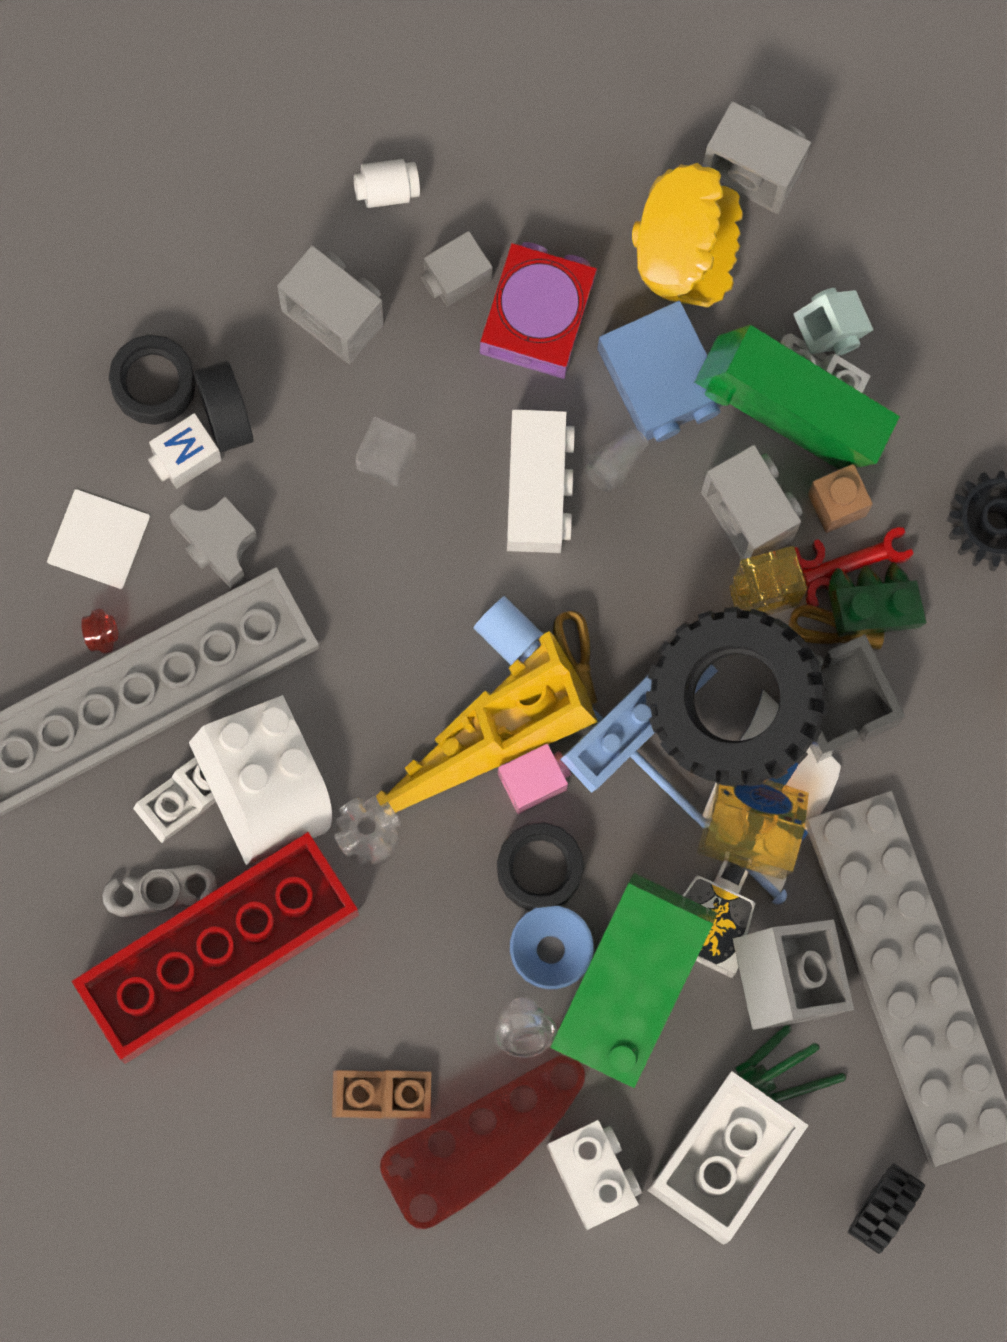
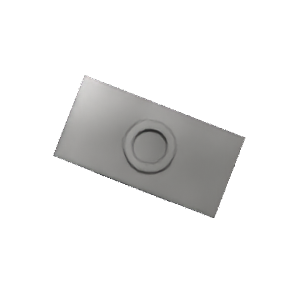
(216, 538)

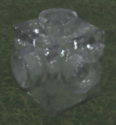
(367, 847)

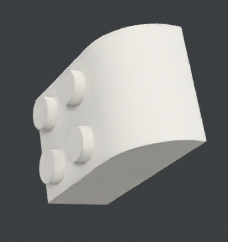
(263, 778)

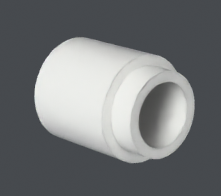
(387, 183)

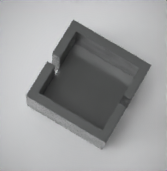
(857, 699)

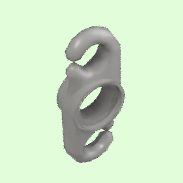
(140, 902)

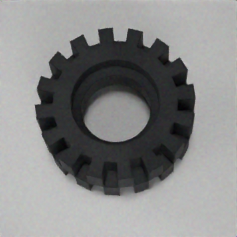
(886, 1208)

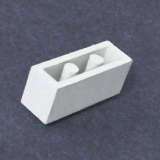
(539, 481)

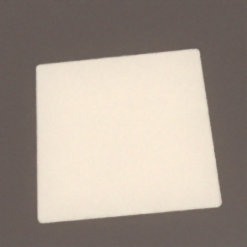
(98, 539)

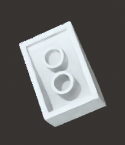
(728, 1158)

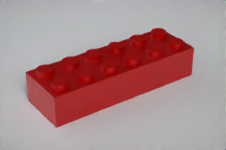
(215, 948)

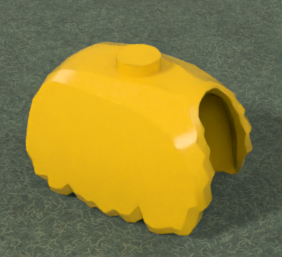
(688, 236)

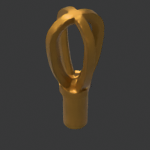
(875, 639)
(583, 668)

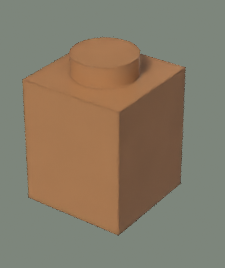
(840, 498)

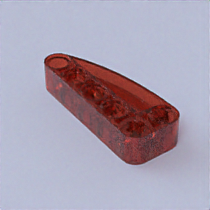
(479, 1160)

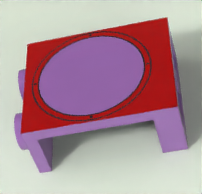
(537, 309)

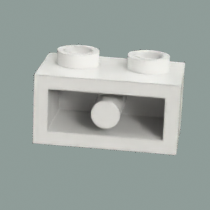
(594, 1174)

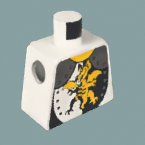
(732, 917)

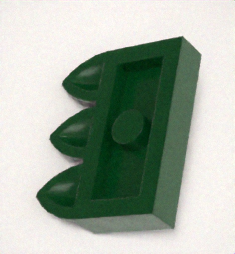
(875, 605)

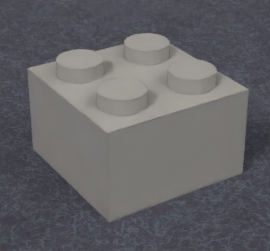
(757, 156)
(331, 303)
(752, 503)
(793, 974)

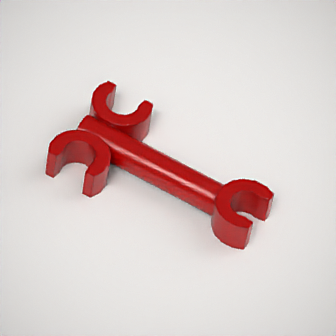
(818, 574)

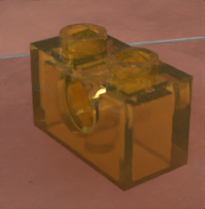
(769, 582)

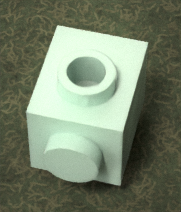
(833, 322)

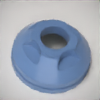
(555, 923)

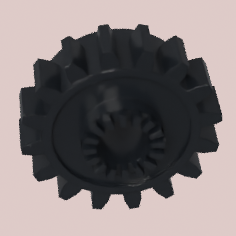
(972, 520)

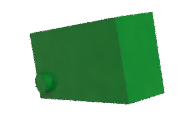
(796, 398)
(634, 980)

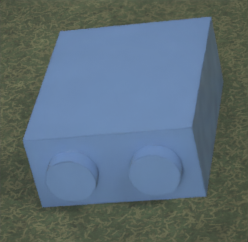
(656, 370)

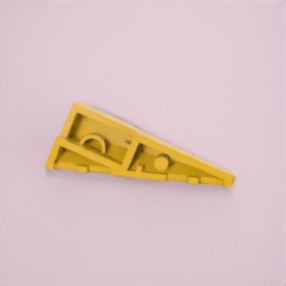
(527, 710)

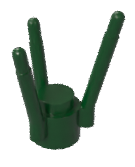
(762, 1078)

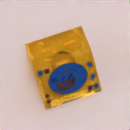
(756, 827)

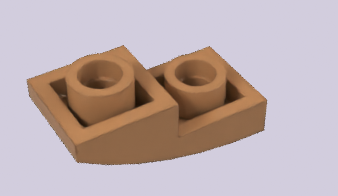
(381, 1094)

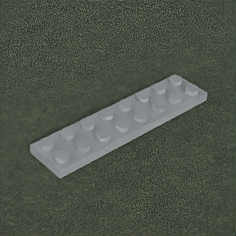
(149, 687)
(911, 978)

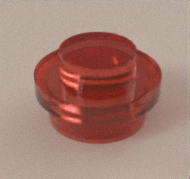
(99, 631)

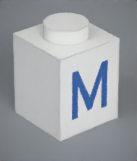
(183, 452)

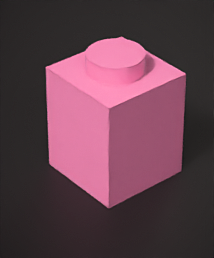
(534, 778)

